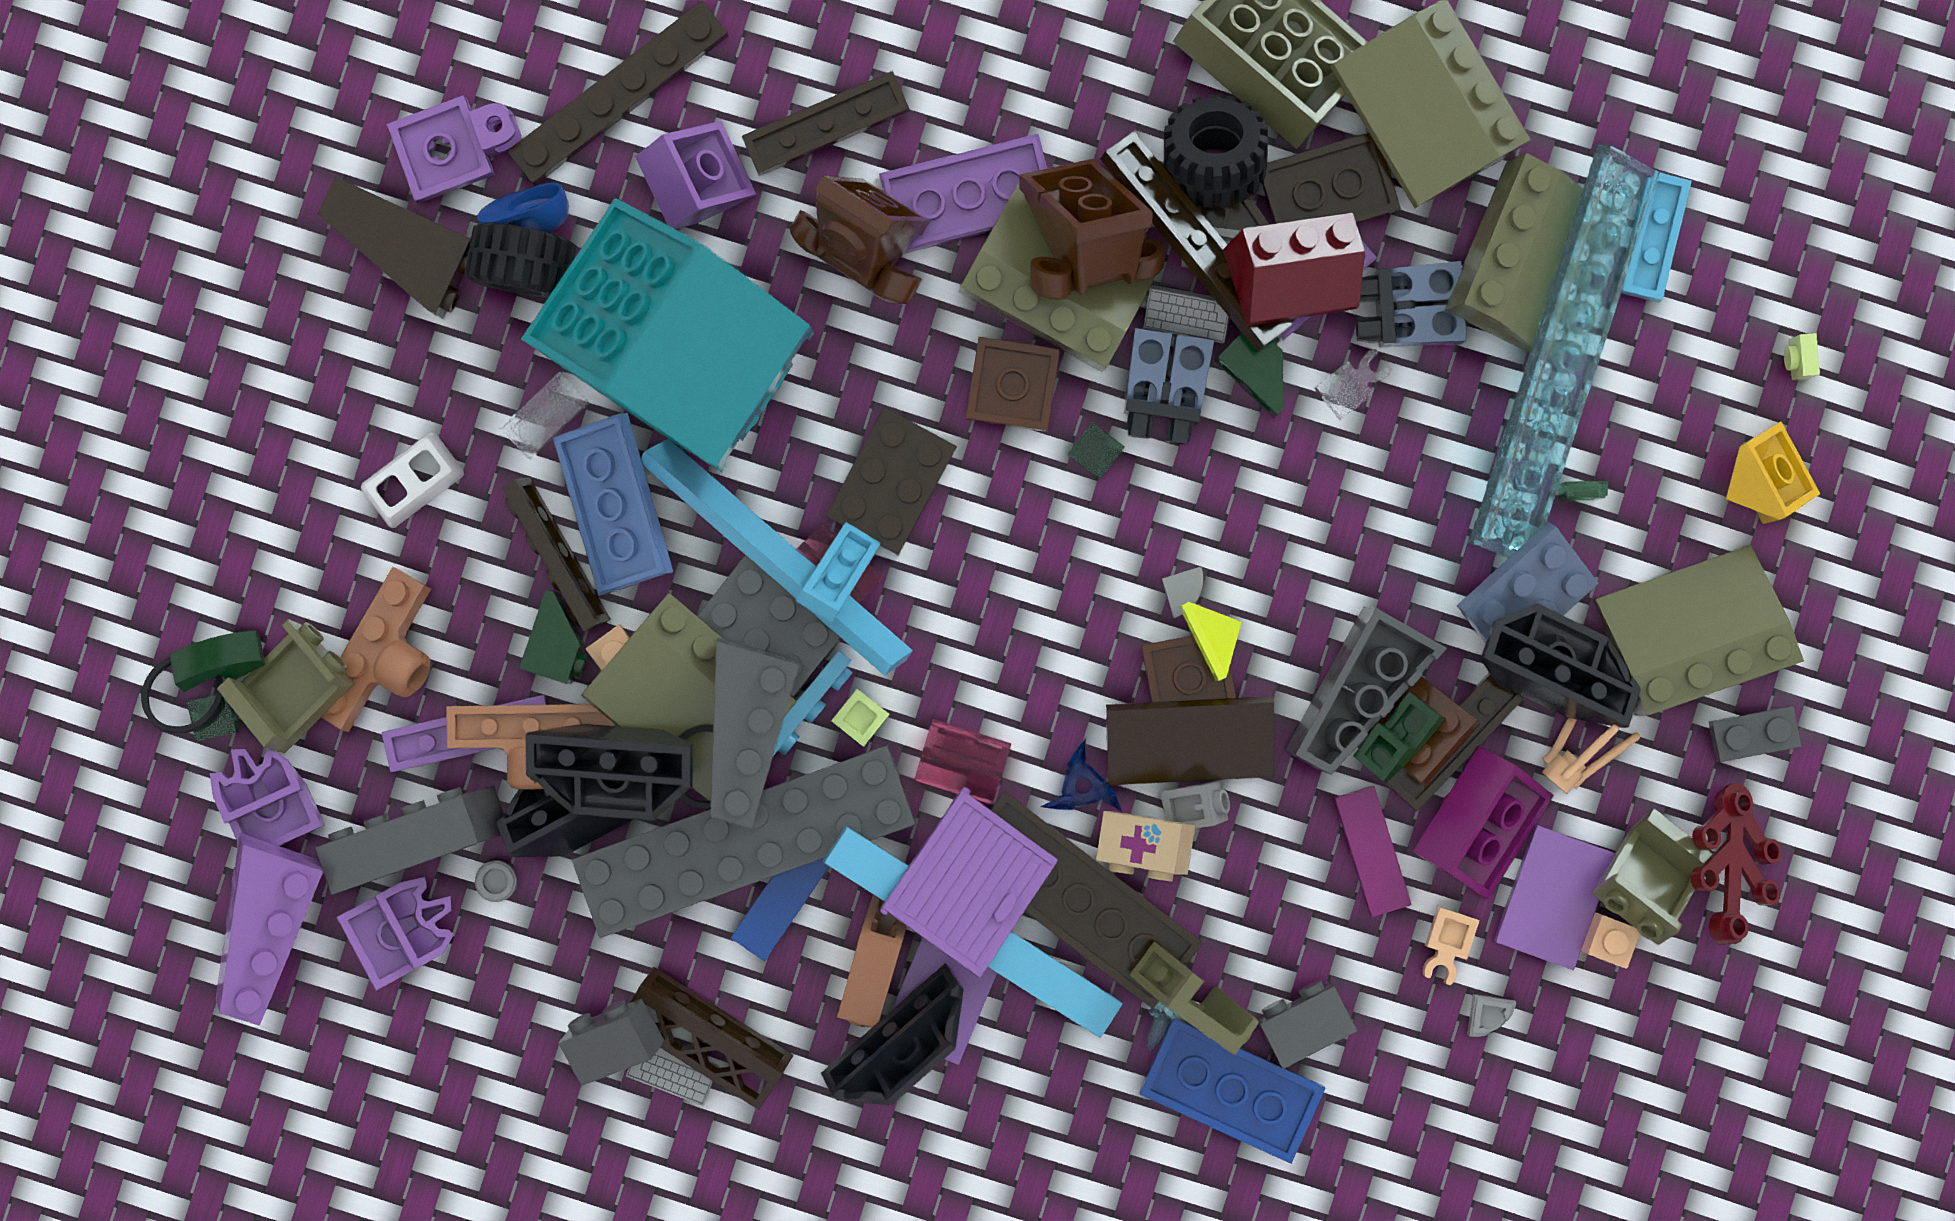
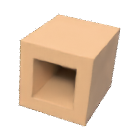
(1610, 940)

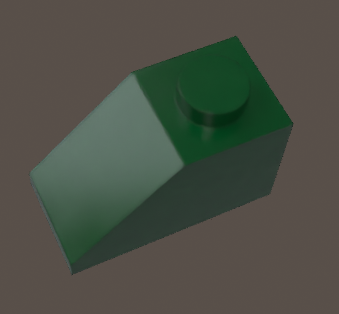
(1256, 372)
(554, 643)

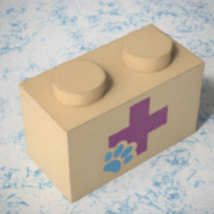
(1145, 844)

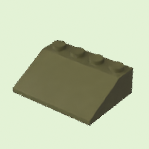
(1273, 57)
(1430, 103)
(1516, 251)
(1080, 325)
(1699, 630)
(665, 682)

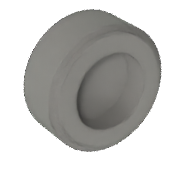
(496, 880)

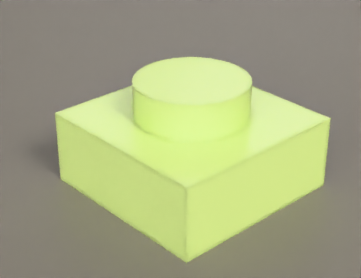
(1802, 357)
(860, 717)

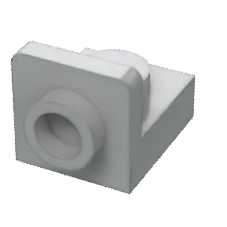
(1197, 804)

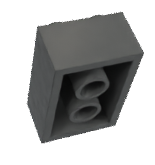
(765, 616)

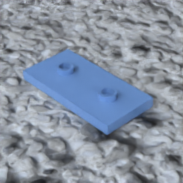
(613, 504)

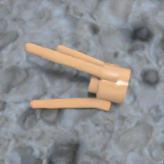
(1569, 771)

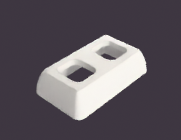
(418, 492)

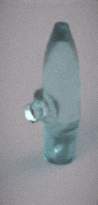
(1161, 1019)

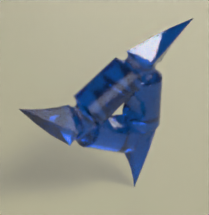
(1079, 769)

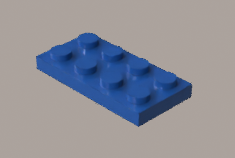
(1232, 1092)

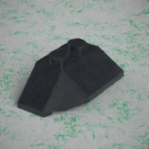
(1561, 666)
(610, 769)
(544, 828)
(901, 1045)

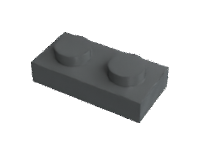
(1754, 734)

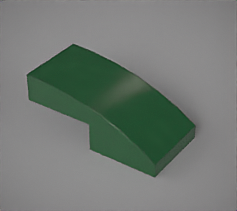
(222, 655)
(1400, 738)

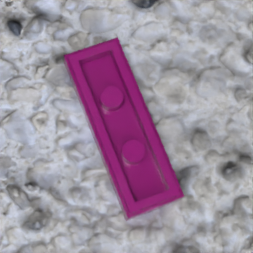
(1372, 851)

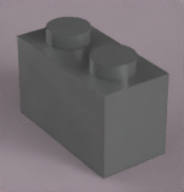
(1306, 1023)
(610, 1041)

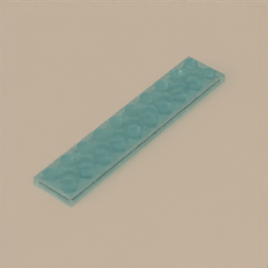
(1565, 351)

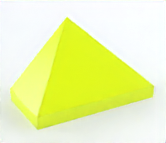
(1214, 635)

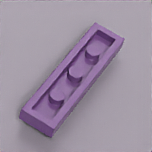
(427, 741)

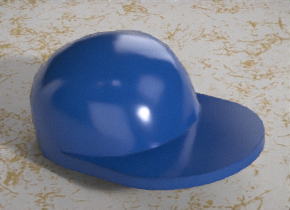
(536, 208)

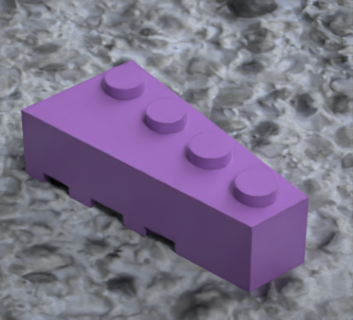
(262, 922)

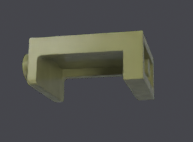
(290, 689)
(1651, 876)
(1176, 984)

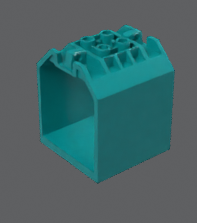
(669, 332)

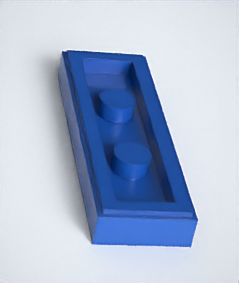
(777, 908)

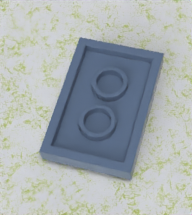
(1538, 572)

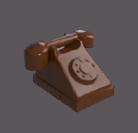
(1090, 228)
(862, 235)

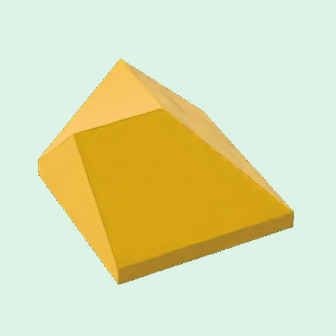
(1771, 476)

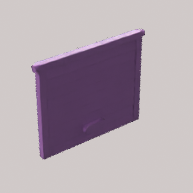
(969, 883)

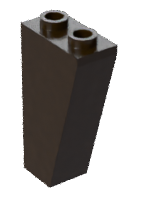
(407, 247)

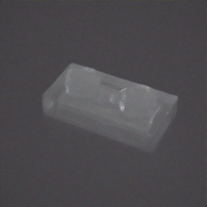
(545, 415)

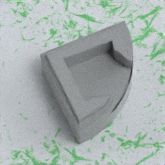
(1183, 588)
(1488, 1014)

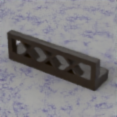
(719, 1032)

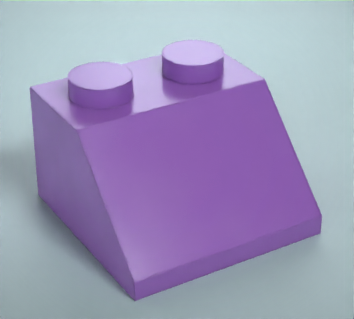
(694, 174)

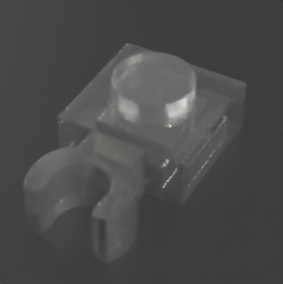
(1348, 387)

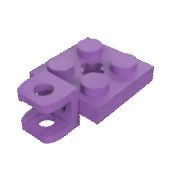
(471, 141)

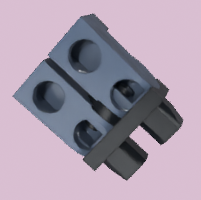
(1399, 311)
(1164, 396)

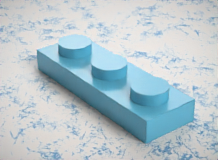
(1657, 239)
(838, 572)
(809, 704)

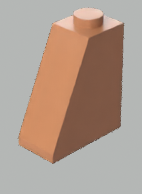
(872, 967)

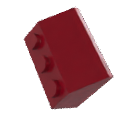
(1297, 268)

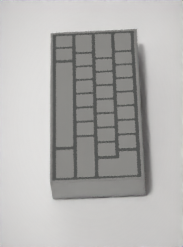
(1186, 314)
(672, 1076)

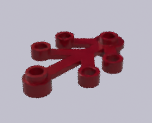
(1734, 810)

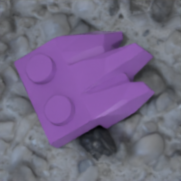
(265, 799)
(396, 931)

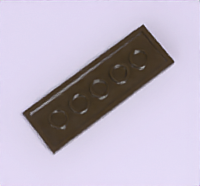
(1095, 907)

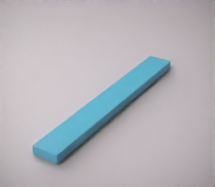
(769, 551)
(1016, 958)

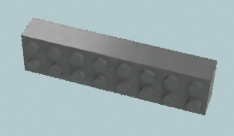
(712, 857)

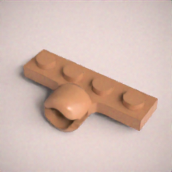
(380, 651)
(506, 729)

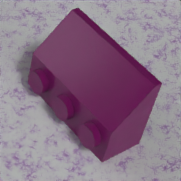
(1483, 822)

